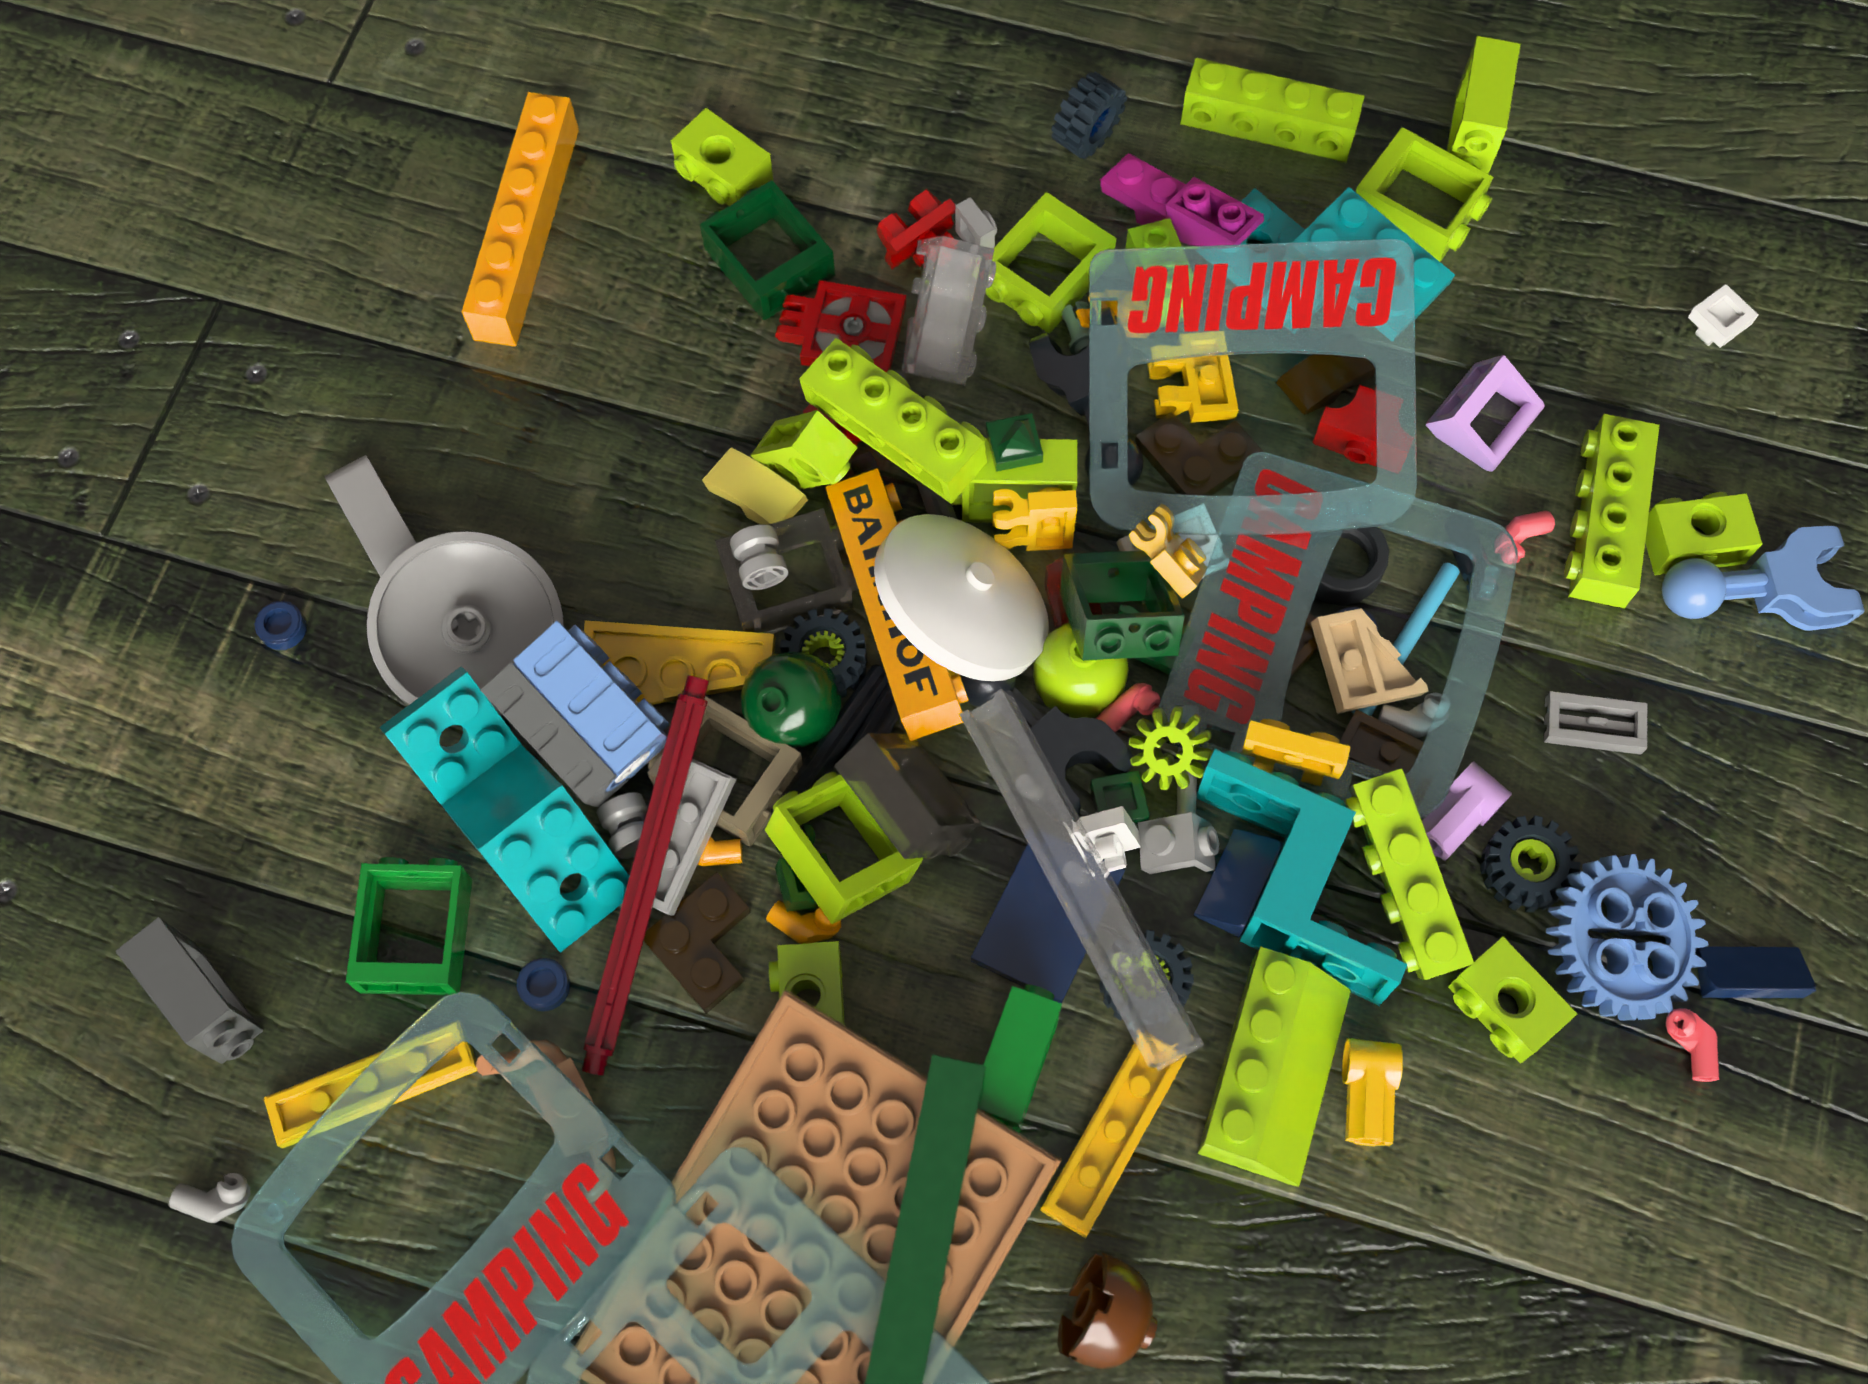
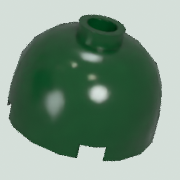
(791, 699)

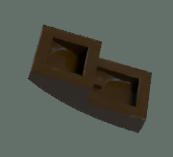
(1322, 378)

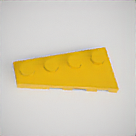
(664, 656)

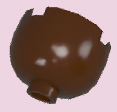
(1109, 1315)

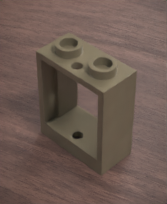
(783, 766)

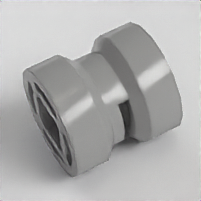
(759, 560)
(624, 820)

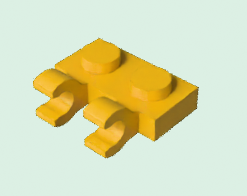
(1206, 390)
(1039, 522)
(1174, 558)
(1315, 754)

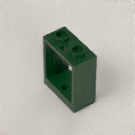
(793, 277)
(1110, 636)

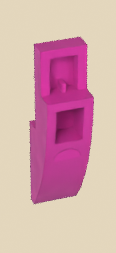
(1196, 209)

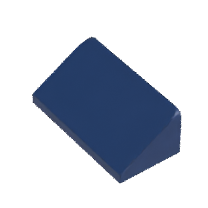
(1238, 881)
(1754, 973)

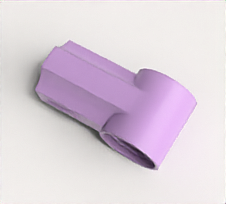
(1469, 802)

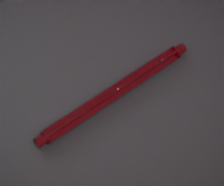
(645, 876)

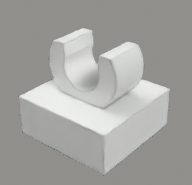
(1722, 317)
(1112, 835)

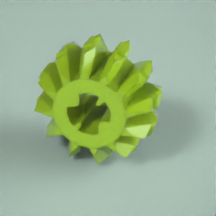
(1165, 763)

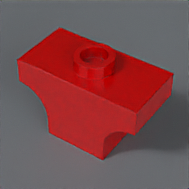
(1351, 428)

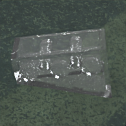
(948, 309)

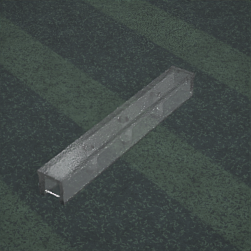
(1082, 882)

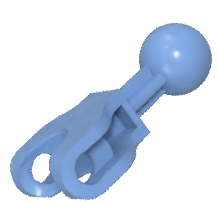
(1779, 582)

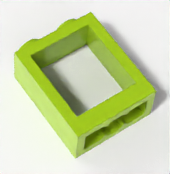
(1483, 102)
(1438, 169)
(1068, 231)
(1057, 470)
(857, 891)

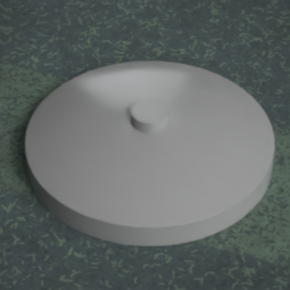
(454, 606)

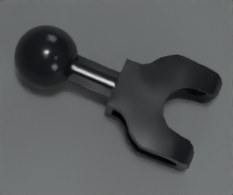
(1071, 380)
(1061, 737)

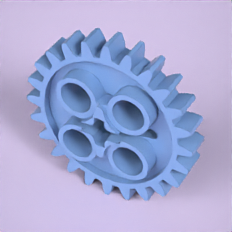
(1627, 891)

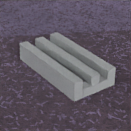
(1556, 700)

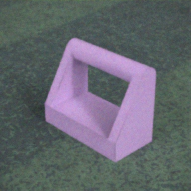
(1454, 415)

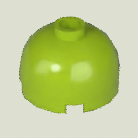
(1074, 684)

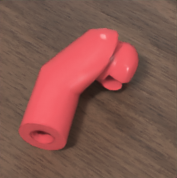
(1529, 526)
(1135, 699)
(1698, 1040)

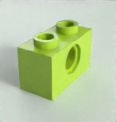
(720, 158)
(1728, 528)
(811, 967)
(1540, 1007)

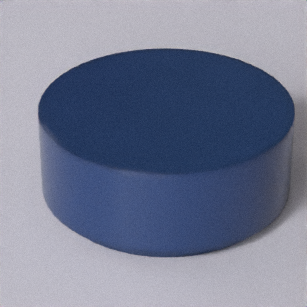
(280, 625)
(543, 984)

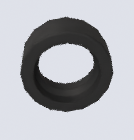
(1353, 591)

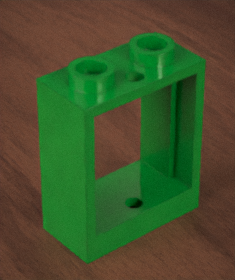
(408, 978)
(1018, 1054)

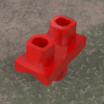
(932, 221)

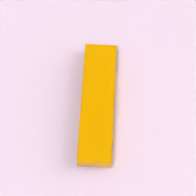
(300, 1106)
(1108, 1142)

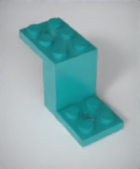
(1349, 220)
(509, 808)
(1313, 837)

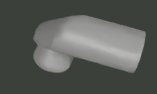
(1415, 721)
(214, 1204)

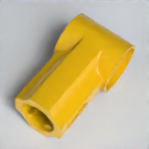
(1371, 1077)

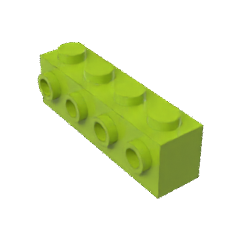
(1271, 109)
(895, 419)
(1612, 511)
(1410, 875)

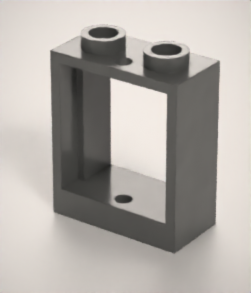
(190, 992)

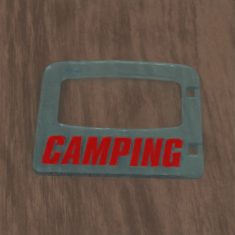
(1256, 301)
(1256, 607)
(520, 1276)

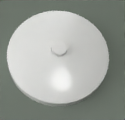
(961, 597)

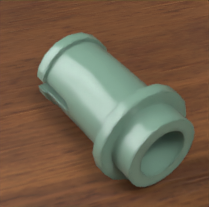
(1079, 336)

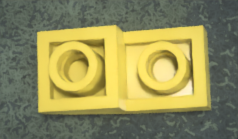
(755, 488)

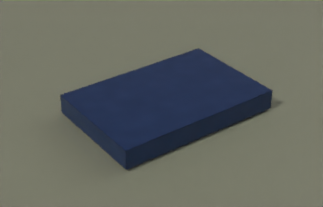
(1031, 934)

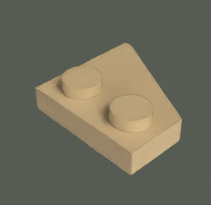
(1361, 663)

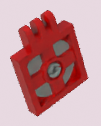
(846, 313)

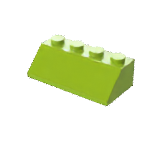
(1275, 1067)

